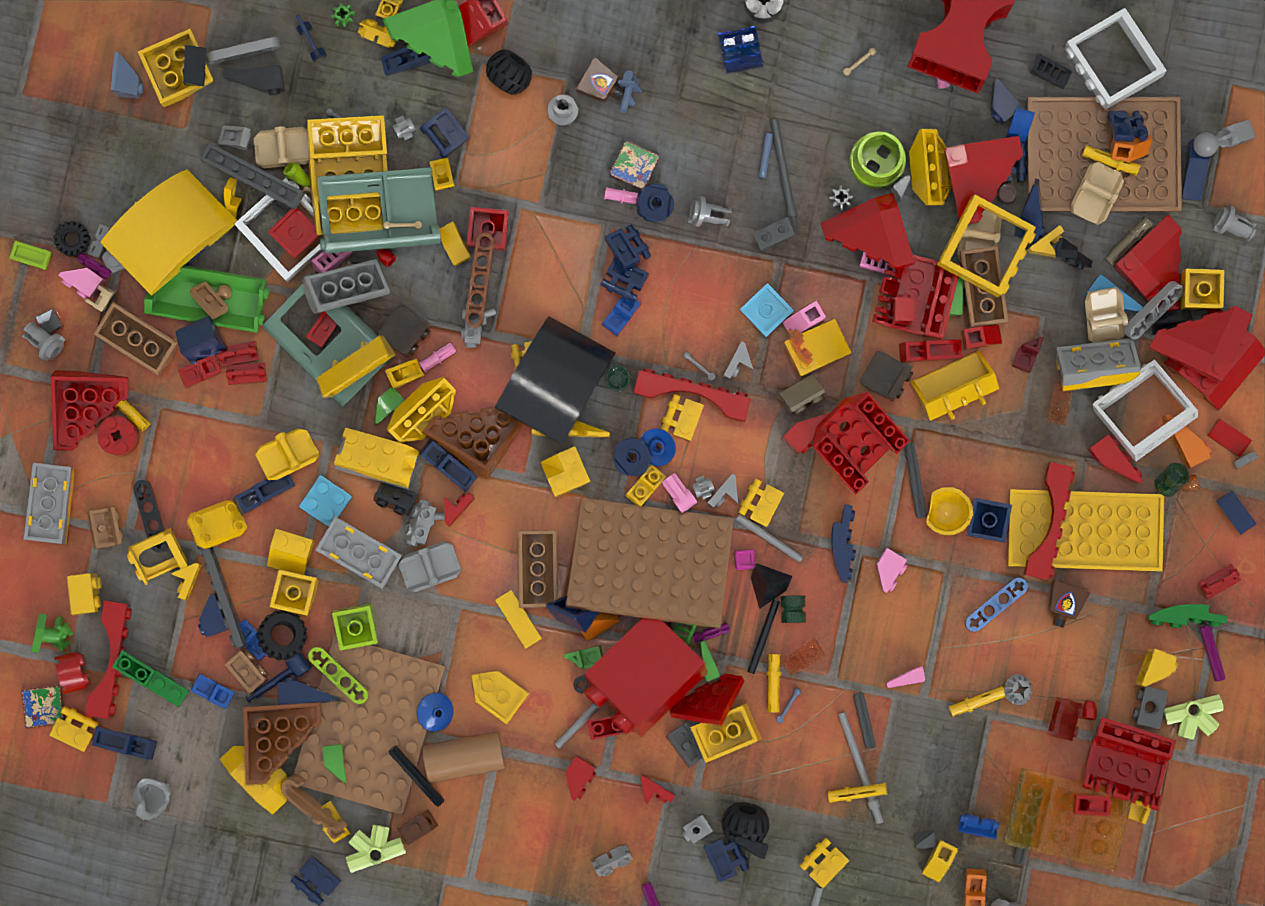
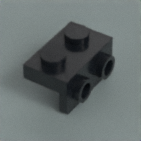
(1068, 253)
(395, 498)

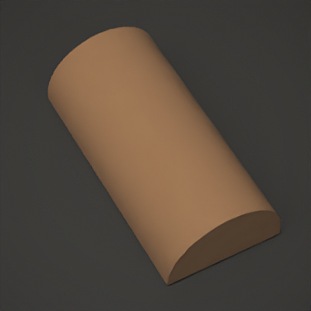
(981, 305)
(136, 339)
(537, 567)
(463, 757)

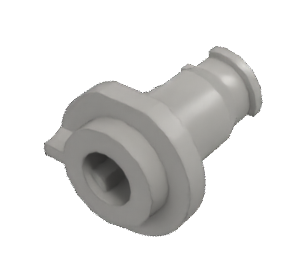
(562, 117)
(701, 211)
(1229, 221)
(49, 345)

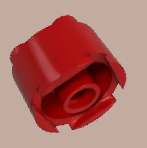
(115, 446)
(71, 672)

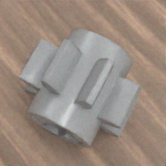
(404, 127)
(844, 194)
(703, 487)

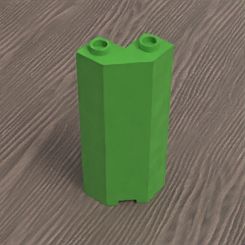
(244, 305)

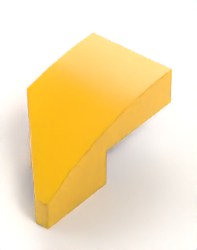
(231, 202)

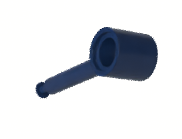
(296, 665)

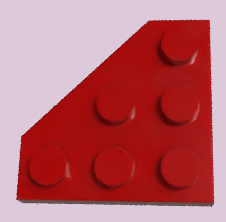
(709, 702)

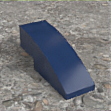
(447, 465)
(262, 493)
(124, 743)

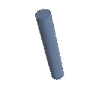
(765, 156)

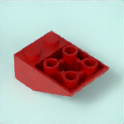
(481, 19)
(801, 434)

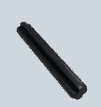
(416, 776)

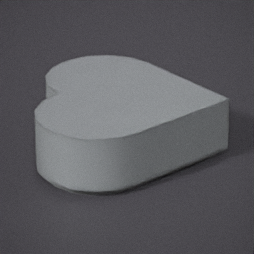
(1248, 458)

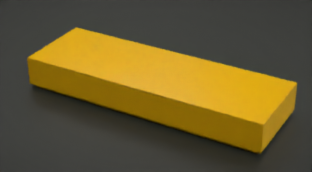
(518, 619)

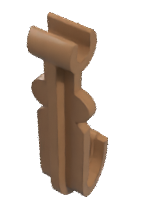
(310, 806)

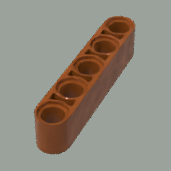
(484, 271)

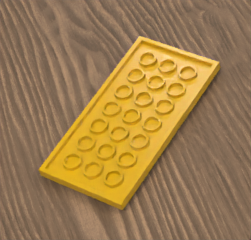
(1097, 533)

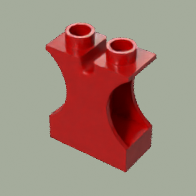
(957, 47)

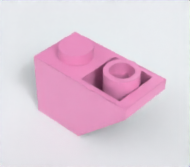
(84, 280)
(805, 318)
(888, 568)

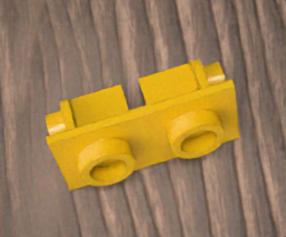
(371, 29)

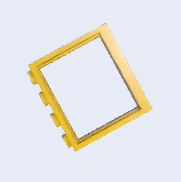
(958, 232)

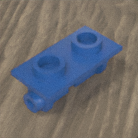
(972, 825)

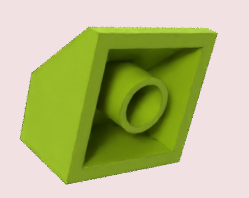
(355, 626)

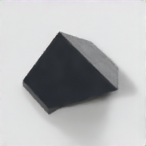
(768, 583)

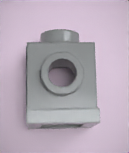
(699, 822)

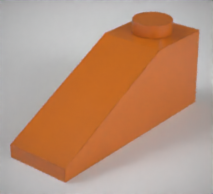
(1189, 445)

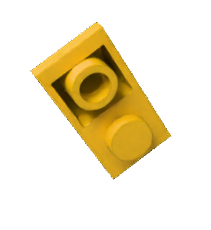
(939, 860)

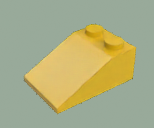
(825, 345)
(735, 733)

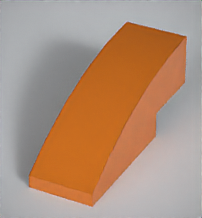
(975, 887)

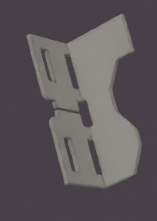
(99, 247)

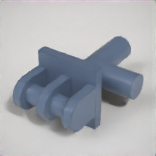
(629, 85)

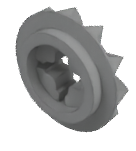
(1012, 685)

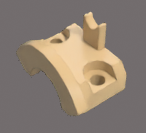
(103, 299)

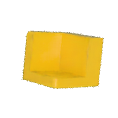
(1138, 812)

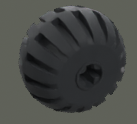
(508, 72)
(746, 821)

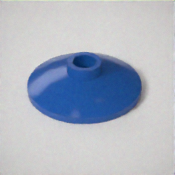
(664, 455)
(427, 709)

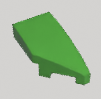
(387, 404)
(585, 658)
(334, 761)

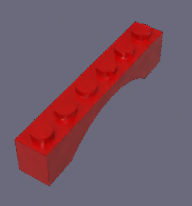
(653, 385)
(1057, 482)
(101, 700)

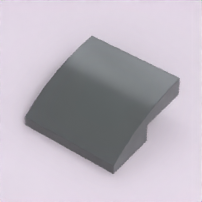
(685, 743)

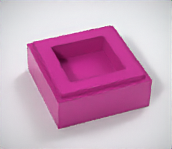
(745, 559)

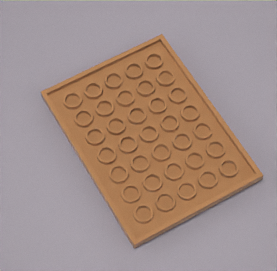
(1069, 123)
(650, 563)
(372, 728)

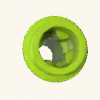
(296, 174)

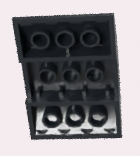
(554, 380)

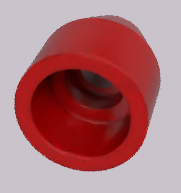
(386, 257)
(1089, 711)

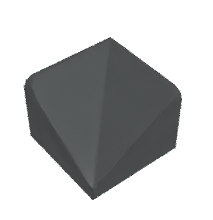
(49, 321)
(924, 839)

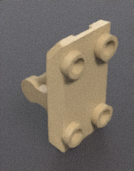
(281, 147)
(1097, 193)
(981, 234)
(1105, 315)

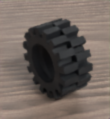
(64, 230)

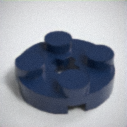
(646, 209)
(643, 456)

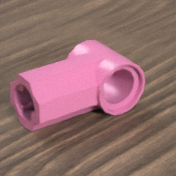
(681, 496)

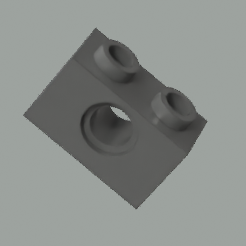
(776, 233)
(1158, 698)

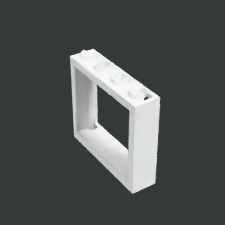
(1139, 42)
(255, 211)
(1166, 431)

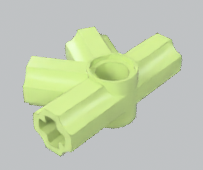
(1200, 719)
(377, 842)

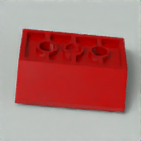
(864, 426)

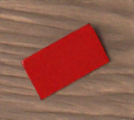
(1229, 437)

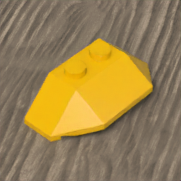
(929, 168)
(416, 412)
(268, 794)

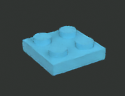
(766, 310)
(325, 501)

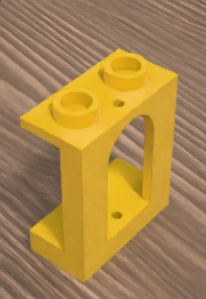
(147, 573)

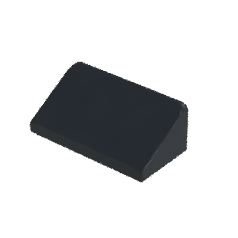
(194, 66)
(1171, 319)

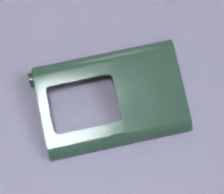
(404, 198)
(346, 343)

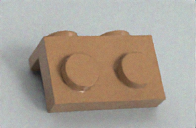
(105, 527)
(246, 670)

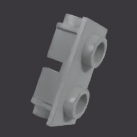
(620, 857)

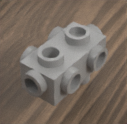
(473, 335)
(421, 520)

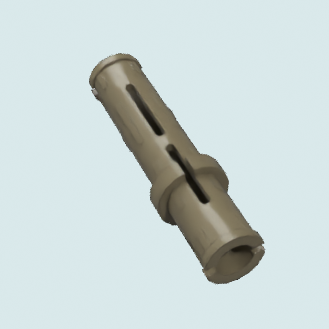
(1124, 245)

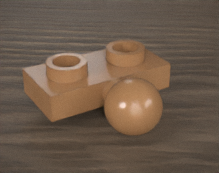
(211, 301)

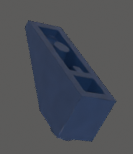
(403, 60)
(1194, 174)
(1032, 212)
(300, 692)

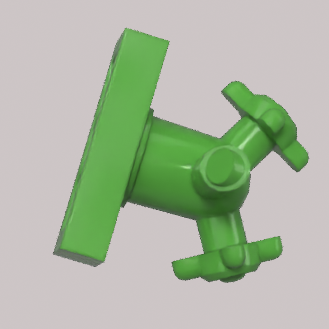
(51, 635)

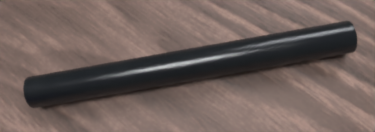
(763, 636)

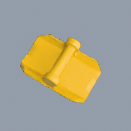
(286, 454)
(216, 524)

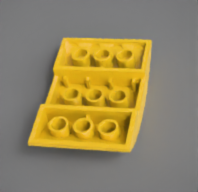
(345, 148)
(167, 230)

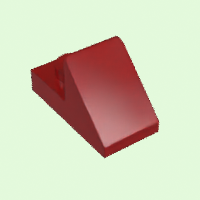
(453, 512)
(651, 787)
(1092, 805)

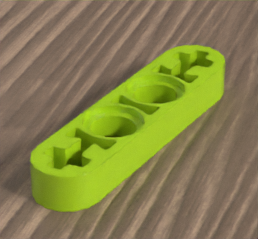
(340, 673)

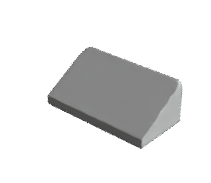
(899, 188)

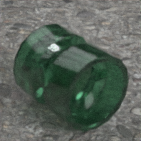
(617, 378)
(1172, 479)
(793, 609)

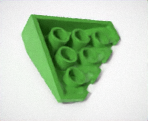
(436, 31)

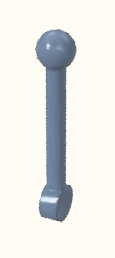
(780, 719)

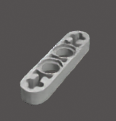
(243, 50)
(1169, 295)

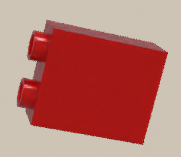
(644, 676)

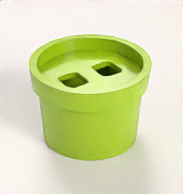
(890, 168)

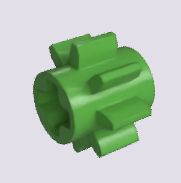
(338, 12)

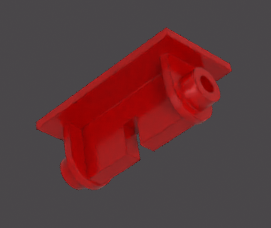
(238, 354)
(246, 373)
(1219, 581)

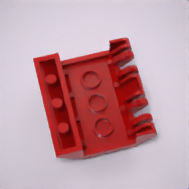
(932, 292)
(1245, 360)
(1127, 762)

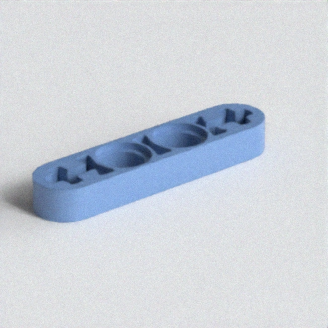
(994, 602)

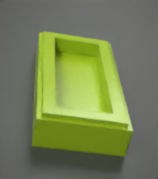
(30, 255)

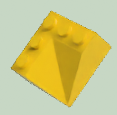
(166, 67)

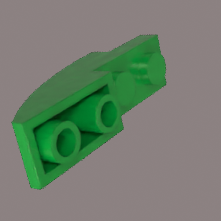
(1179, 615)
(150, 678)

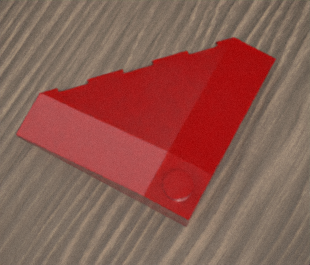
(980, 170)
(874, 229)
(1153, 261)
(1206, 343)
(81, 402)

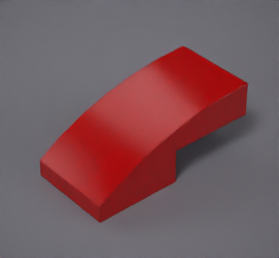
(199, 371)

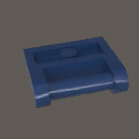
(449, 128)

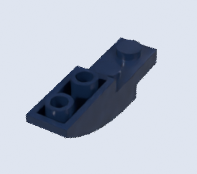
(843, 552)

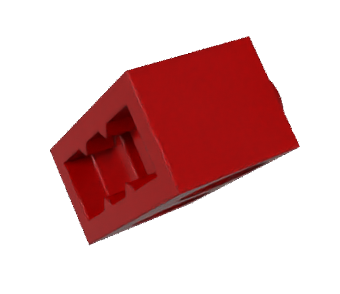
(903, 310)

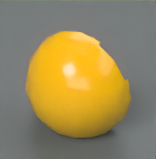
(949, 511)

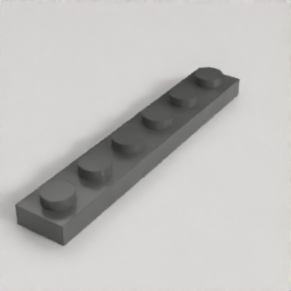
(252, 176)
(224, 602)

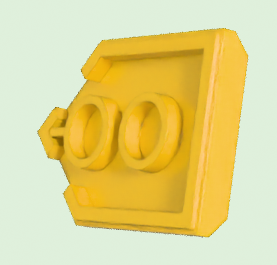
(498, 694)

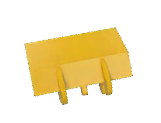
(354, 366)
(955, 385)

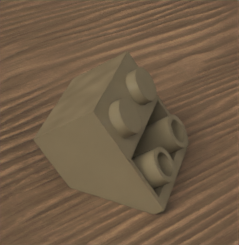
(801, 394)

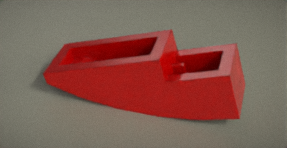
(930, 350)

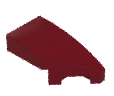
(1027, 354)

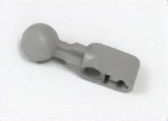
(1207, 143)

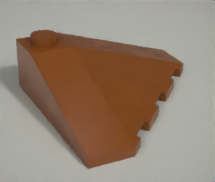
(475, 438)
(272, 736)

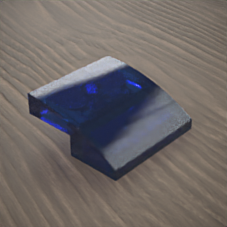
(740, 49)

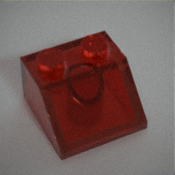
(1065, 719)

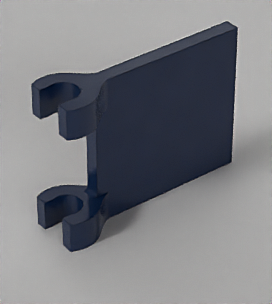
(304, 27)

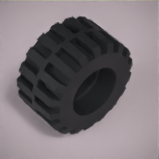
(282, 618)

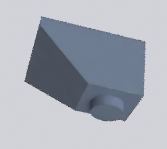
(124, 79)

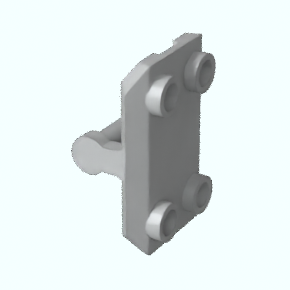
(429, 566)

